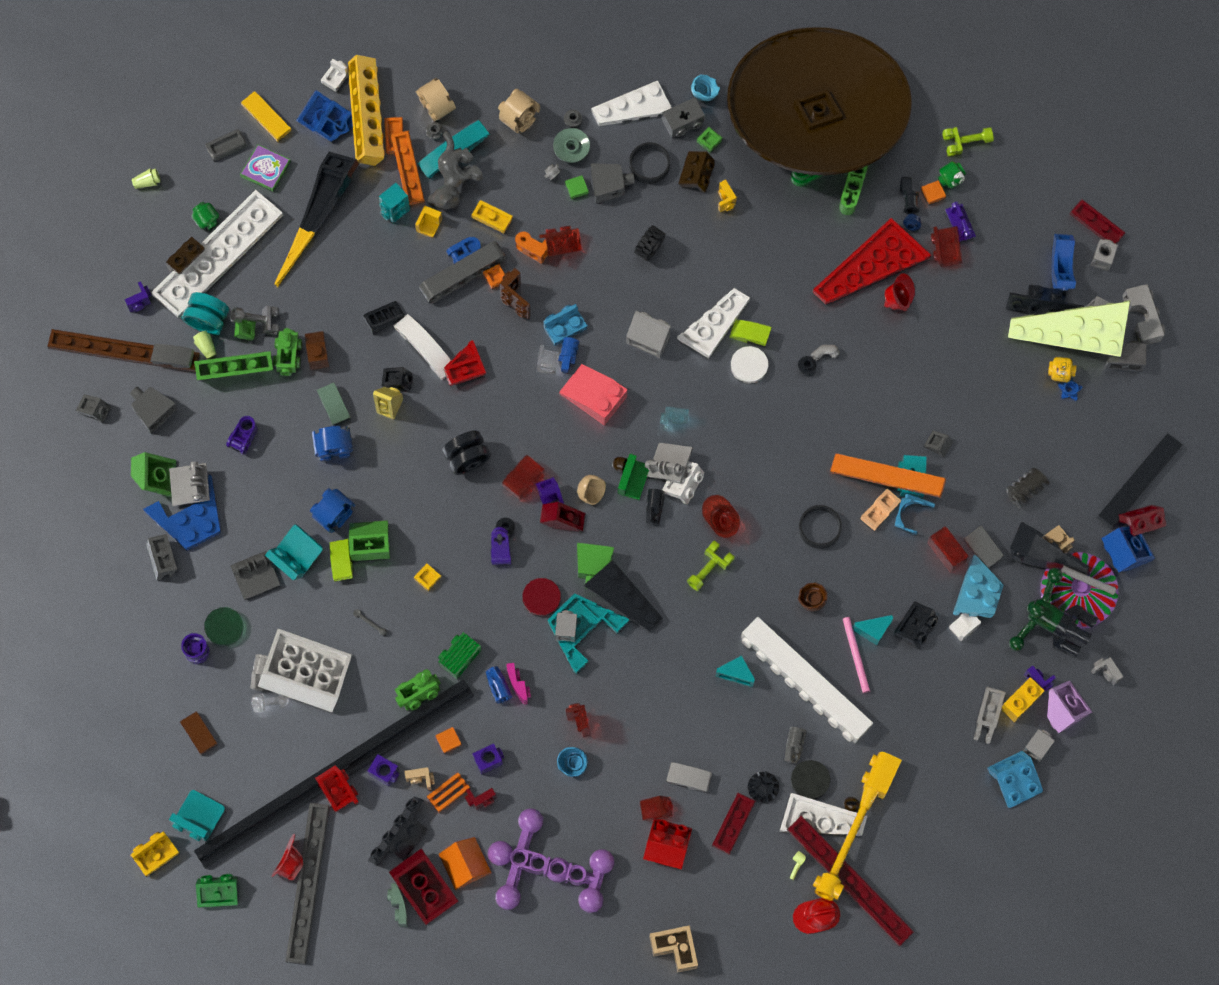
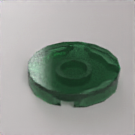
(223, 626)

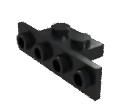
(1040, 301)
(402, 835)

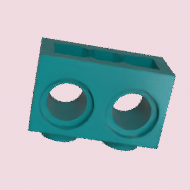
(394, 203)

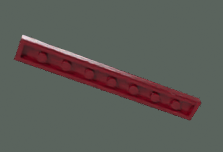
(852, 882)

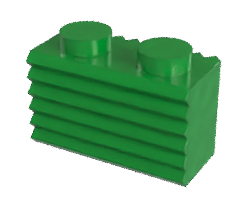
(459, 655)

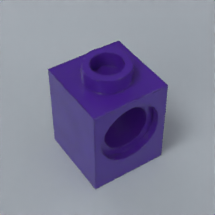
(379, 763)
(484, 766)

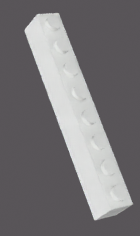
(806, 680)

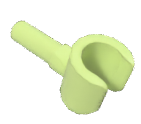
(800, 859)

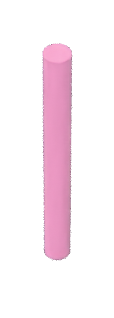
(856, 655)

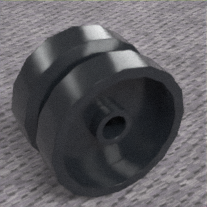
(466, 452)

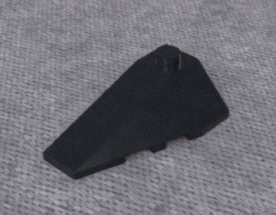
(1035, 551)

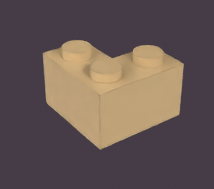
(678, 942)

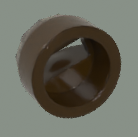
(619, 464)
(853, 808)

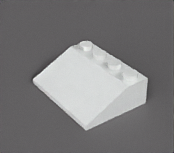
(304, 670)

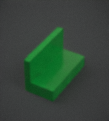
(633, 478)

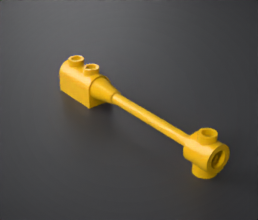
(875, 785)

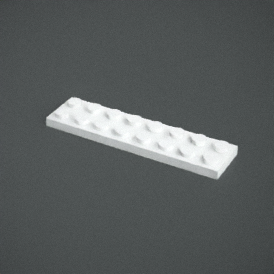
(221, 252)

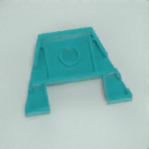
(588, 617)

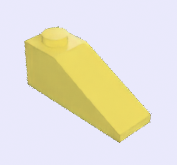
(387, 401)

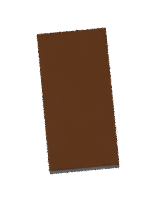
(198, 733)

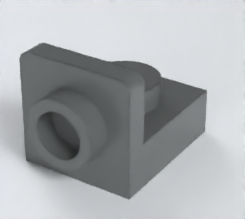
(93, 407)

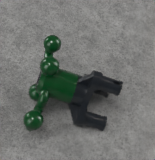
(1055, 620)

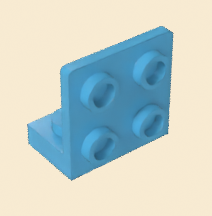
(1016, 778)

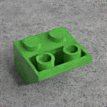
(369, 540)

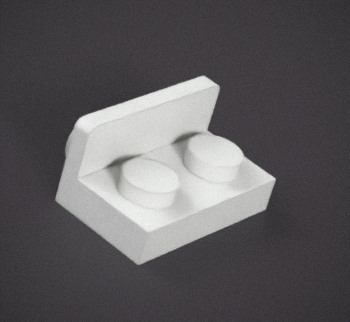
(686, 488)

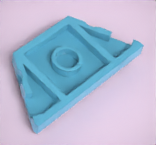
(979, 591)

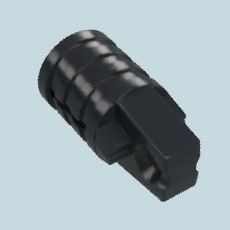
(654, 506)

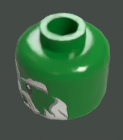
(951, 175)

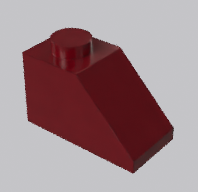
(562, 517)

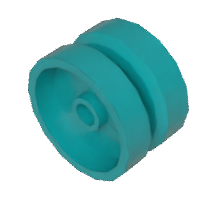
(205, 313)

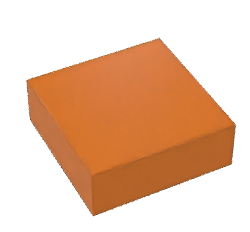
(933, 192)
(494, 276)
(448, 740)

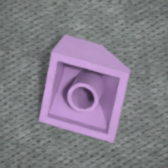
(1066, 707)

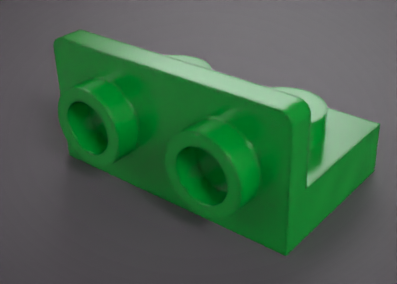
(217, 891)

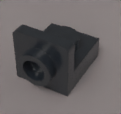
(397, 378)

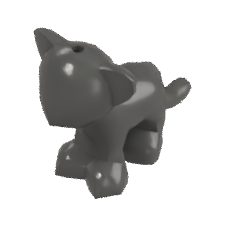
(448, 195)

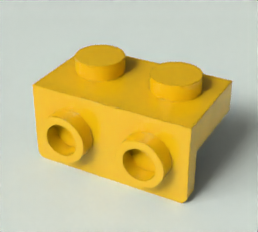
(154, 853)

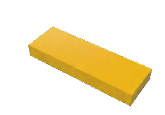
(266, 116)

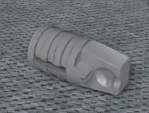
(258, 667)

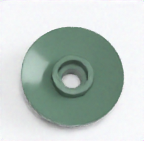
(571, 137)

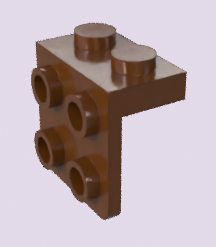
(508, 294)

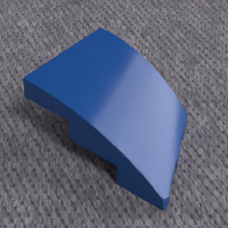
(325, 117)

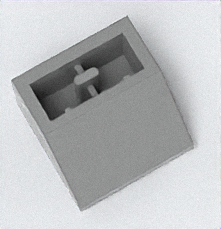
(648, 334)

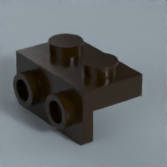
(697, 170)
(184, 255)

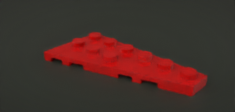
(877, 258)

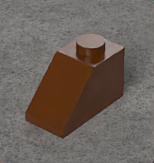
(316, 350)

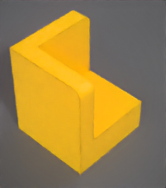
(428, 221)

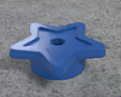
(1066, 393)

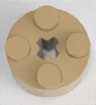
(435, 99)
(518, 111)

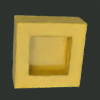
(427, 577)

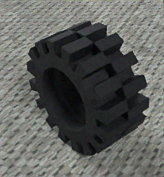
(649, 243)

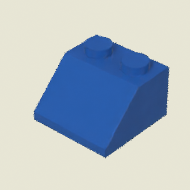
(1126, 549)

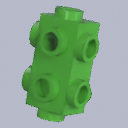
(287, 350)
(416, 690)

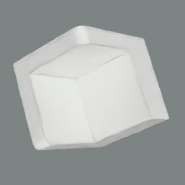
(964, 626)

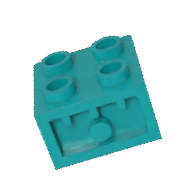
(295, 553)

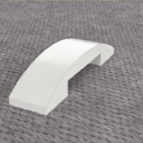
(424, 344)

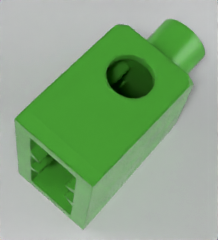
(592, 559)

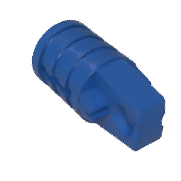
(568, 353)
(498, 685)

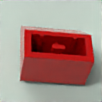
(667, 843)

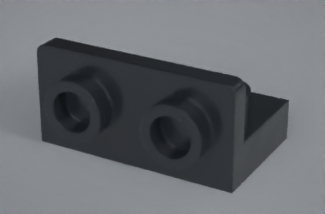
(917, 624)

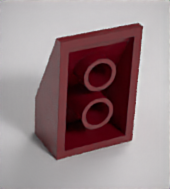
(423, 886)

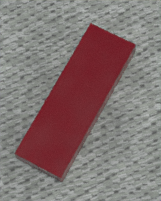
(1096, 222)
(733, 823)

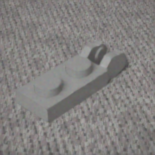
(989, 712)

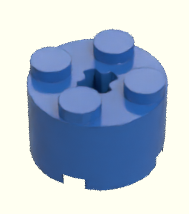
(332, 442)
(332, 509)

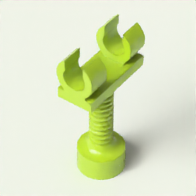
(952, 150)
(696, 581)

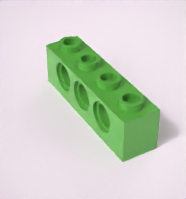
(233, 365)

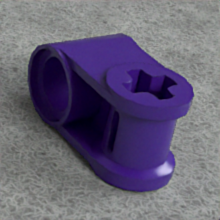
(240, 438)
(500, 549)

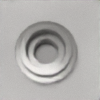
(552, 171)

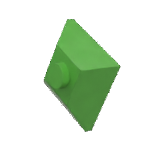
(152, 472)

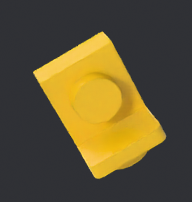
(727, 195)

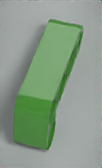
(853, 179)

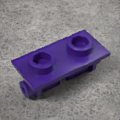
(959, 218)

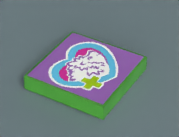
(265, 168)

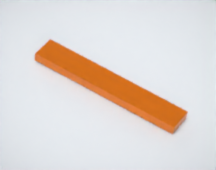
(888, 475)

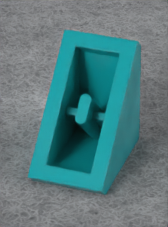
(874, 628)
(737, 672)

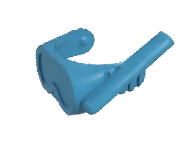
(909, 500)

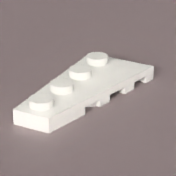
(633, 105)
(821, 816)

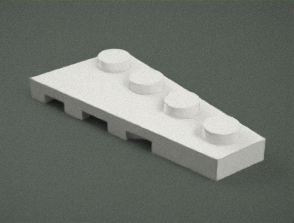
(714, 324)

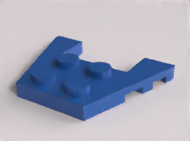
(192, 524)

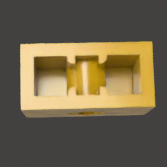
(1022, 699)

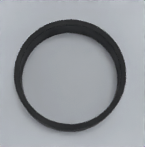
(649, 145)
(823, 508)

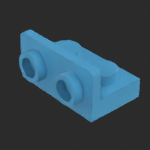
(564, 324)

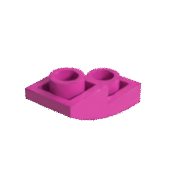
(519, 687)

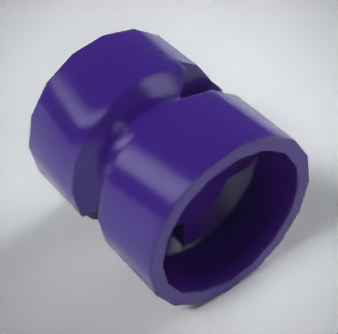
(195, 648)

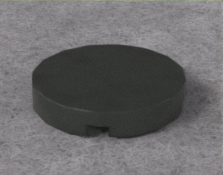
(810, 779)

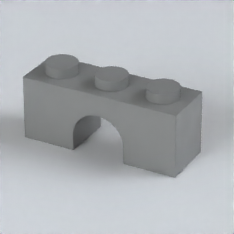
(1141, 300)

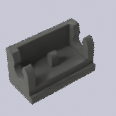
(161, 556)

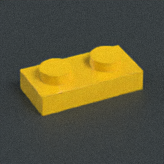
(492, 216)

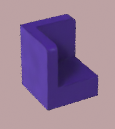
(549, 491)

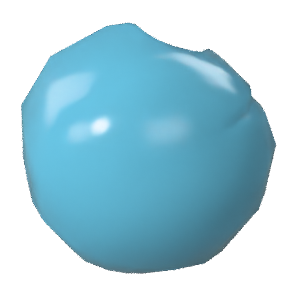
(704, 88)

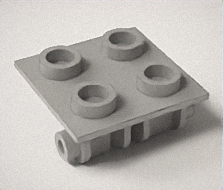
(669, 462)
(189, 484)

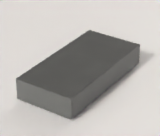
(226, 145)

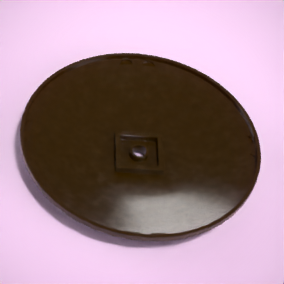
(829, 69)

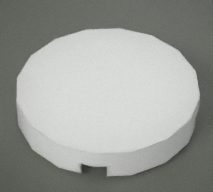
(749, 364)

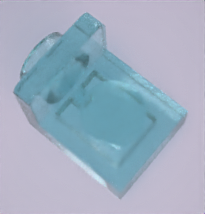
(675, 415)

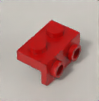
(336, 788)

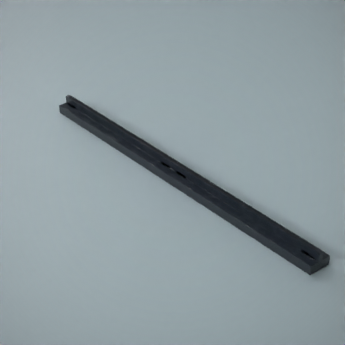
(356, 759)

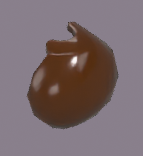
(813, 597)

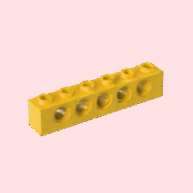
(366, 110)

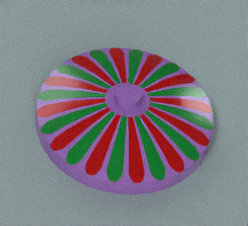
(1073, 592)

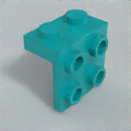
(197, 816)

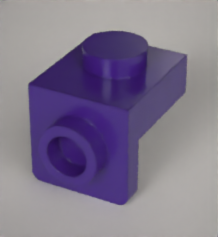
(139, 300)

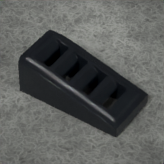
(374, 328)

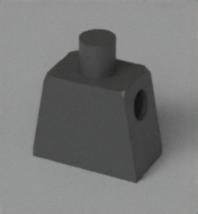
(609, 181)
(152, 407)

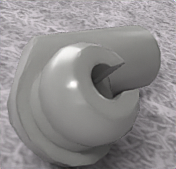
(825, 349)

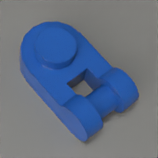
(467, 245)

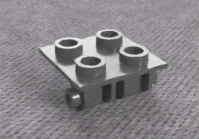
(255, 575)

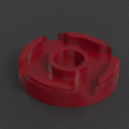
(541, 597)

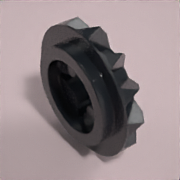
(758, 794)

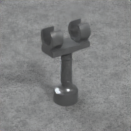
(268, 312)

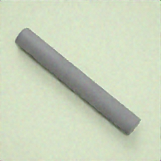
(1088, 580)

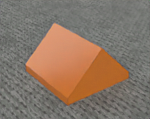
(464, 862)

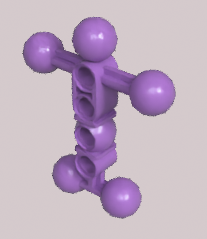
(501, 853)

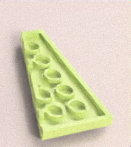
(1084, 328)

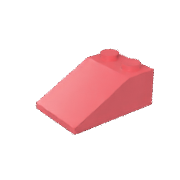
(594, 393)

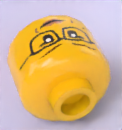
(1061, 369)

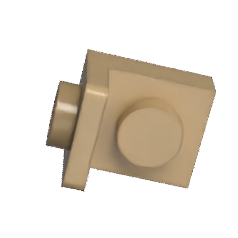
(1061, 538)
(417, 775)

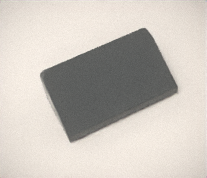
(984, 547)

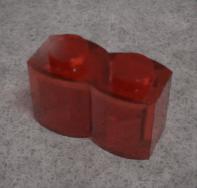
(523, 478)

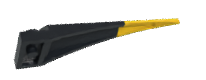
(331, 182)

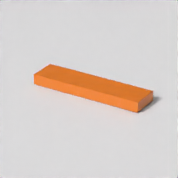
(407, 167)

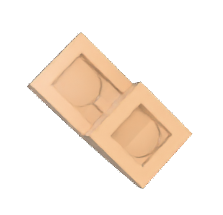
(881, 509)

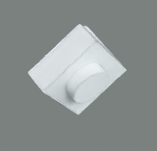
(335, 75)

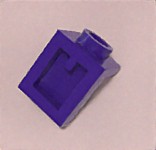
(1038, 677)

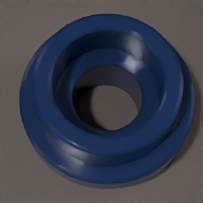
(912, 222)

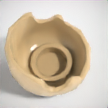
(591, 489)

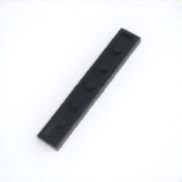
(1140, 480)

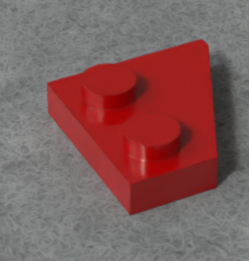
(465, 366)

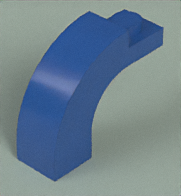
(1063, 262)

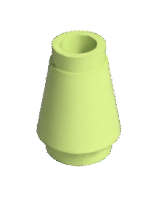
(146, 179)
(205, 344)

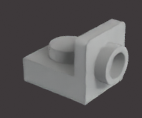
(1110, 672)

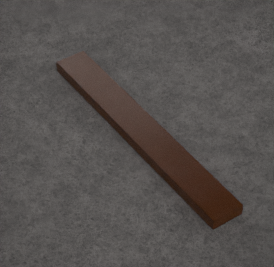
(107, 348)

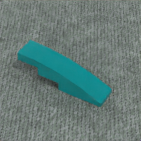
(466, 138)

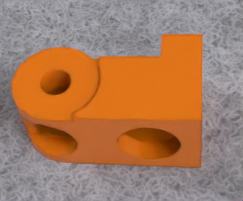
(531, 247)

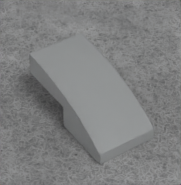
(689, 776)

